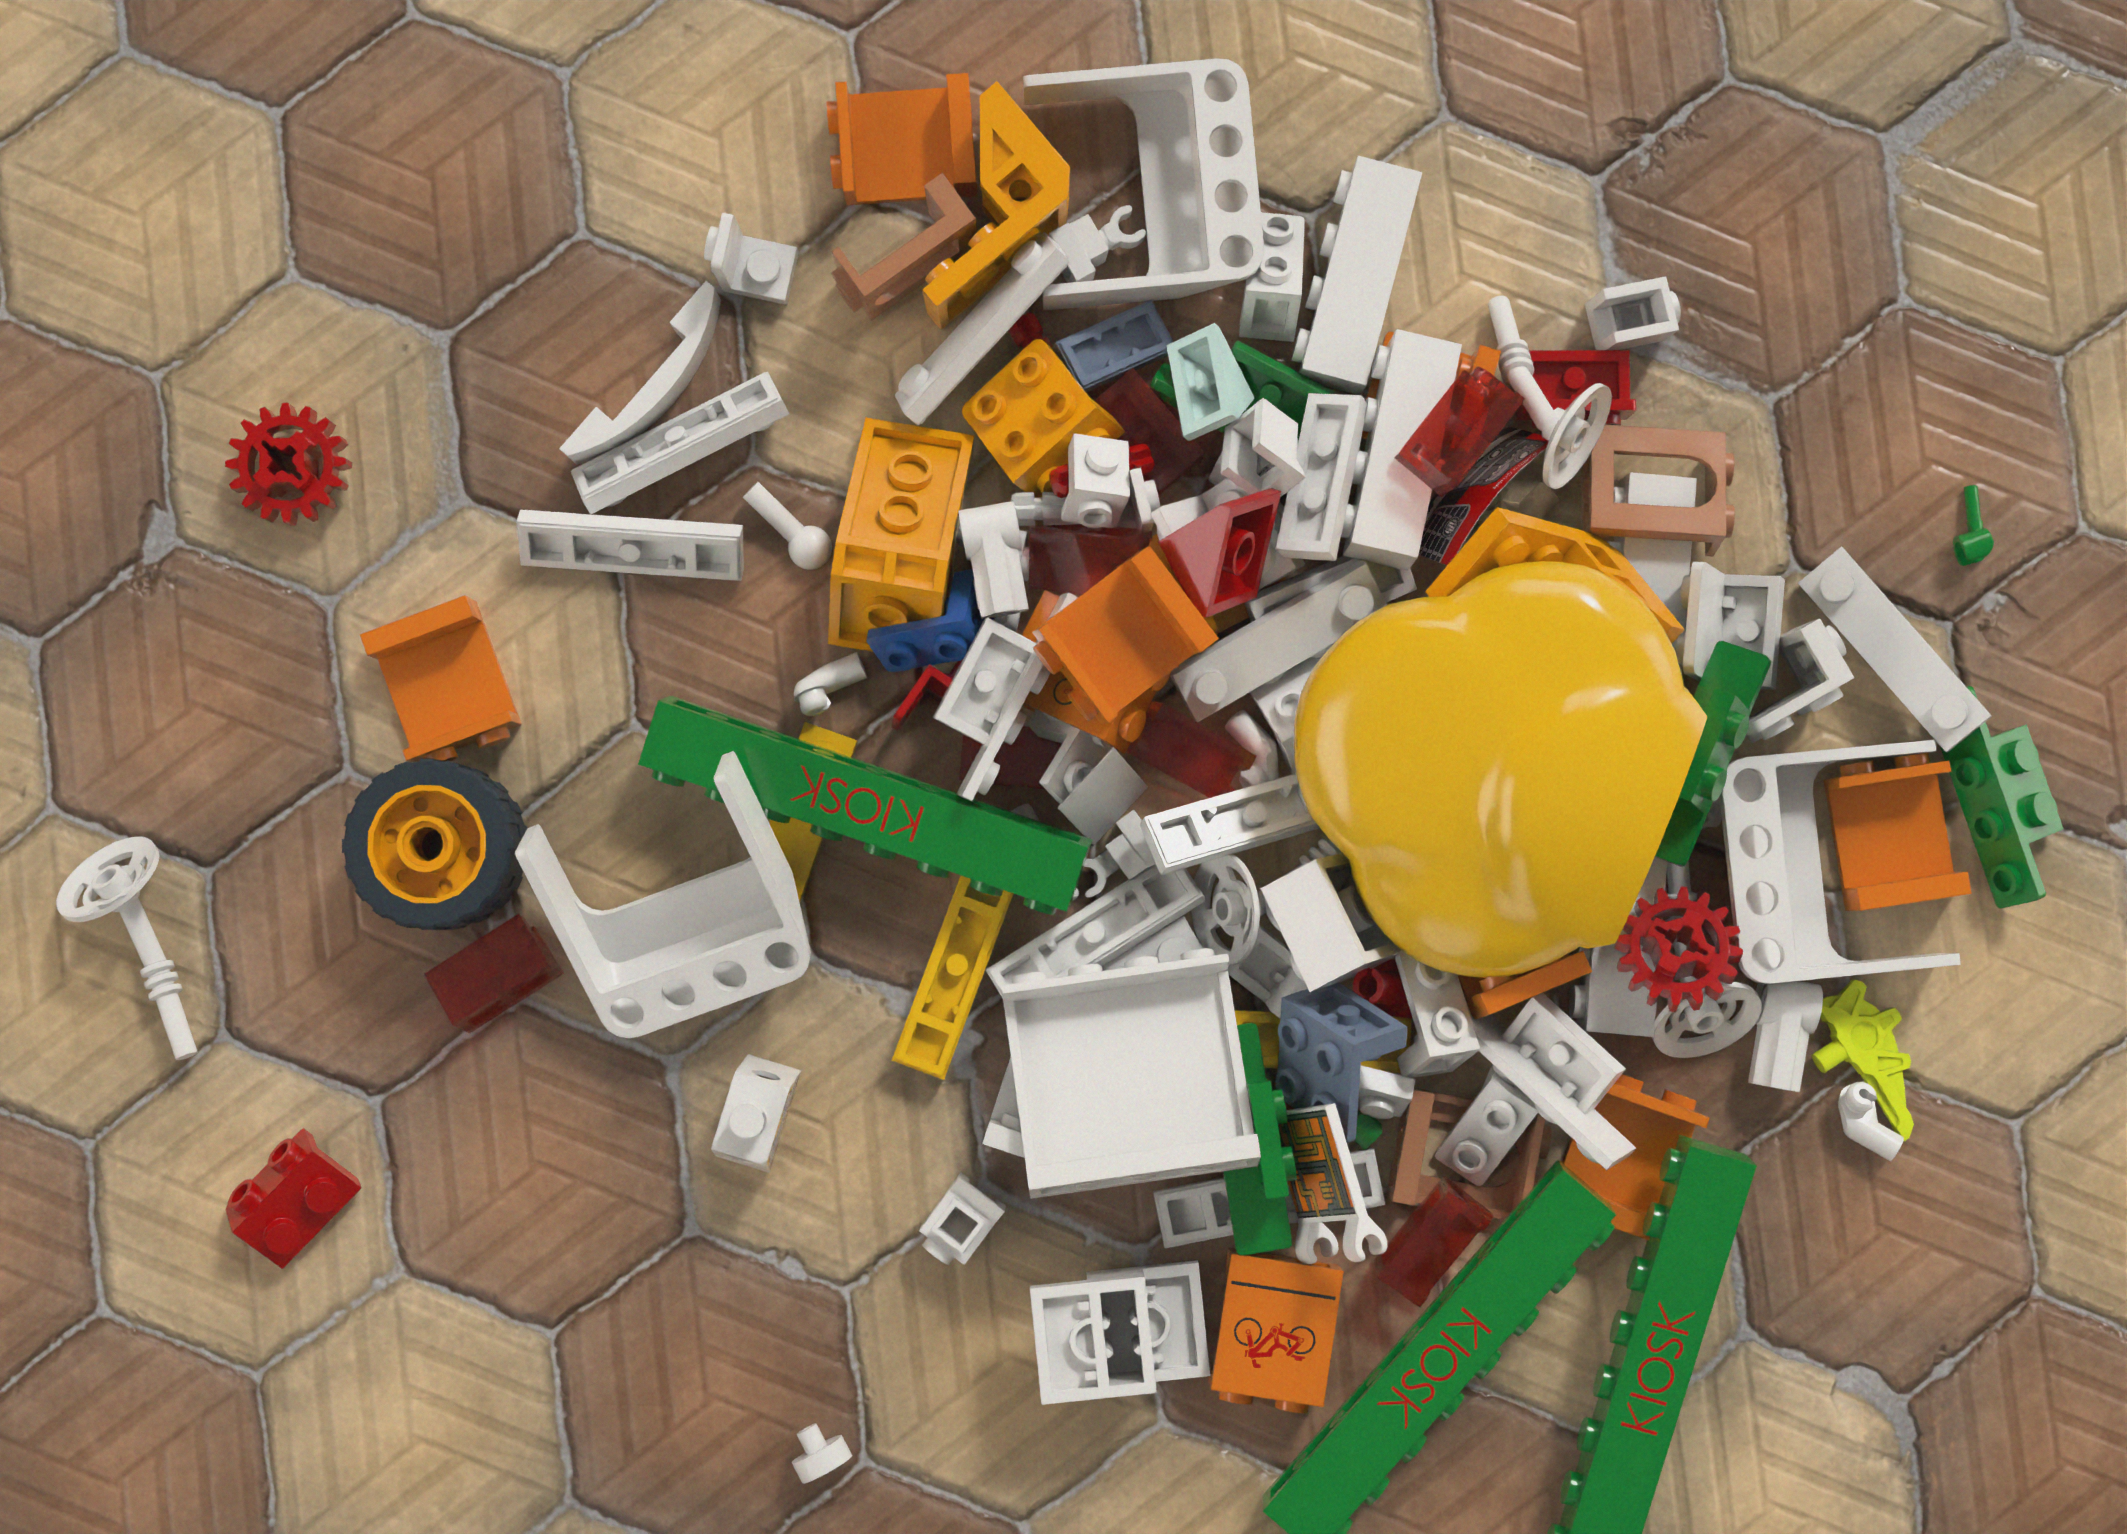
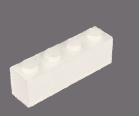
(1358, 274)
(1389, 500)

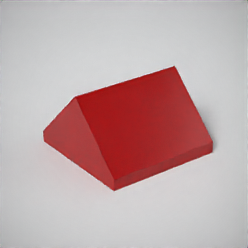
(1223, 552)

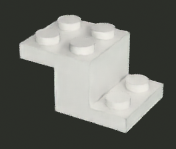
(1119, 1332)

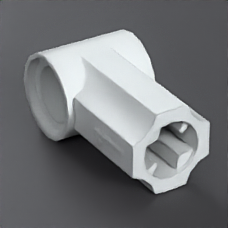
(993, 547)
(1783, 1031)

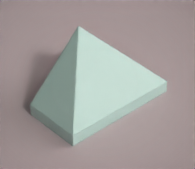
(1207, 382)

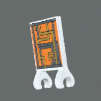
(1326, 1186)

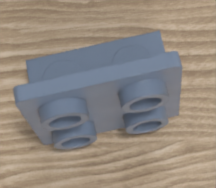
(1323, 1045)

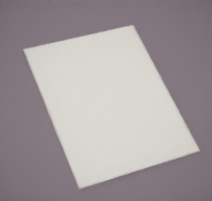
(1103, 796)

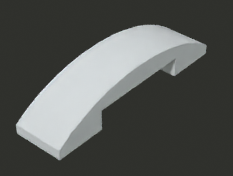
(696, 327)

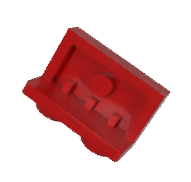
(1569, 373)
(290, 1199)

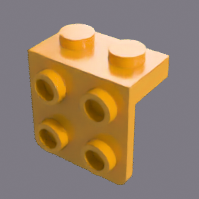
(1031, 415)

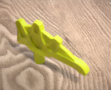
(1867, 1042)

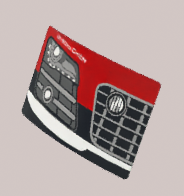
(1456, 513)

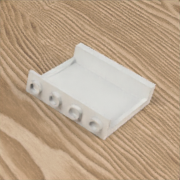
(1128, 1074)

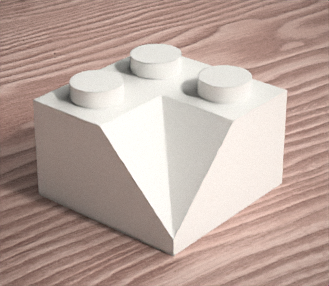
(1325, 923)

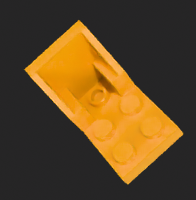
(1013, 166)
(897, 529)
(1520, 538)

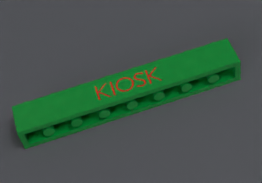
(870, 805)
(1656, 1339)
(1440, 1355)

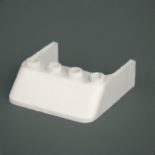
(1193, 176)
(1778, 867)
(688, 943)

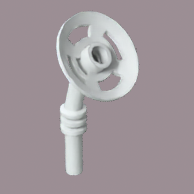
(1567, 432)
(121, 895)
(1240, 907)
(1710, 1015)

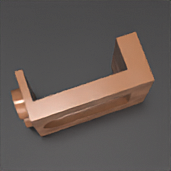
(911, 263)
(1704, 523)
(1410, 1186)

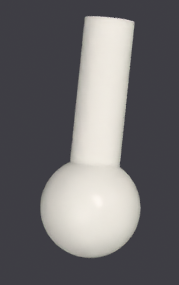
(807, 545)

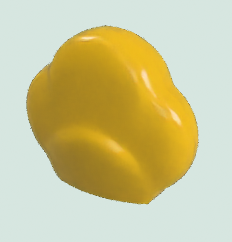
(1499, 763)

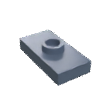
(1115, 346)

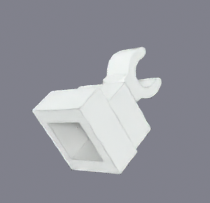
(1089, 247)
(1126, 852)

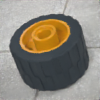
(392, 838)

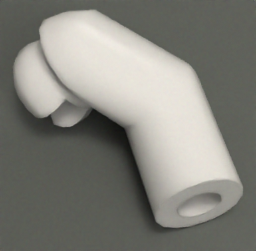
(828, 678)
(1257, 741)
(1861, 1122)

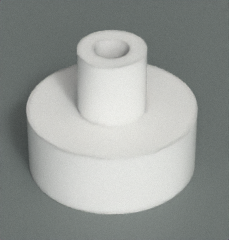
(819, 1455)

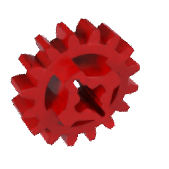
(305, 451)
(1696, 961)

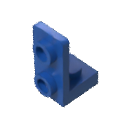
(932, 639)

